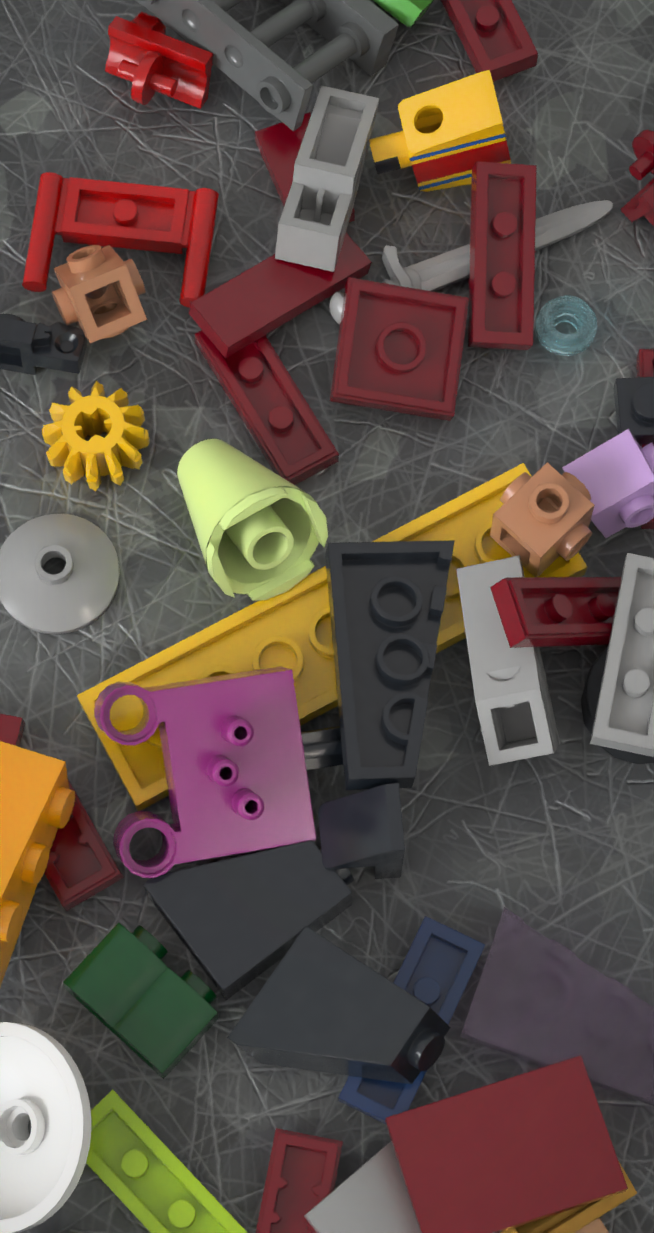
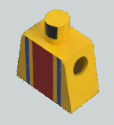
(445, 134)

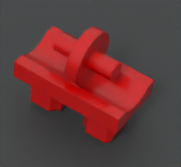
(157, 61)

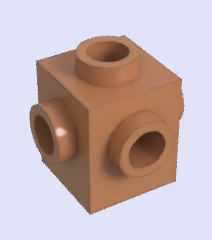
(114, 302)
(543, 518)

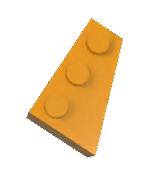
(32, 808)

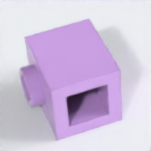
(619, 482)

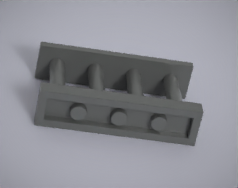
(351, 26)

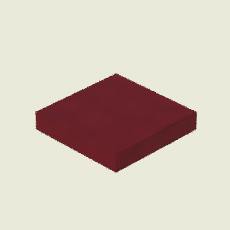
(399, 349)

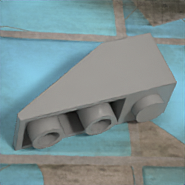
(506, 681)

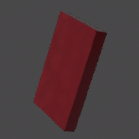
(507, 1152)

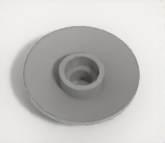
(61, 600)

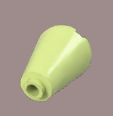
(249, 521)

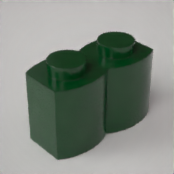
(143, 998)

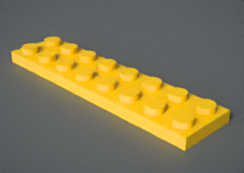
(297, 634)

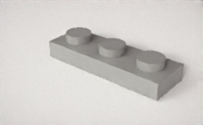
(627, 687)

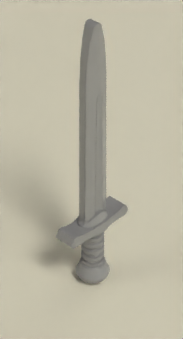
(455, 264)

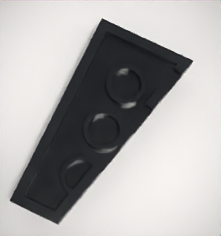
(384, 638)

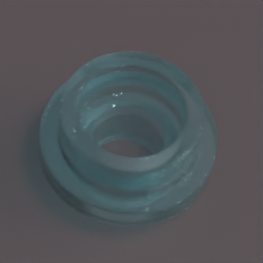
(570, 310)

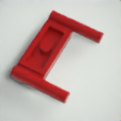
(123, 218)

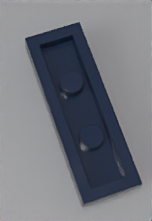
(437, 975)

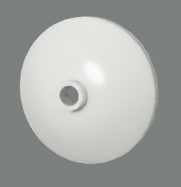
(45, 1087)

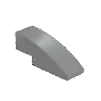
(326, 178)

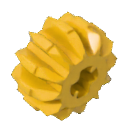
(91, 417)

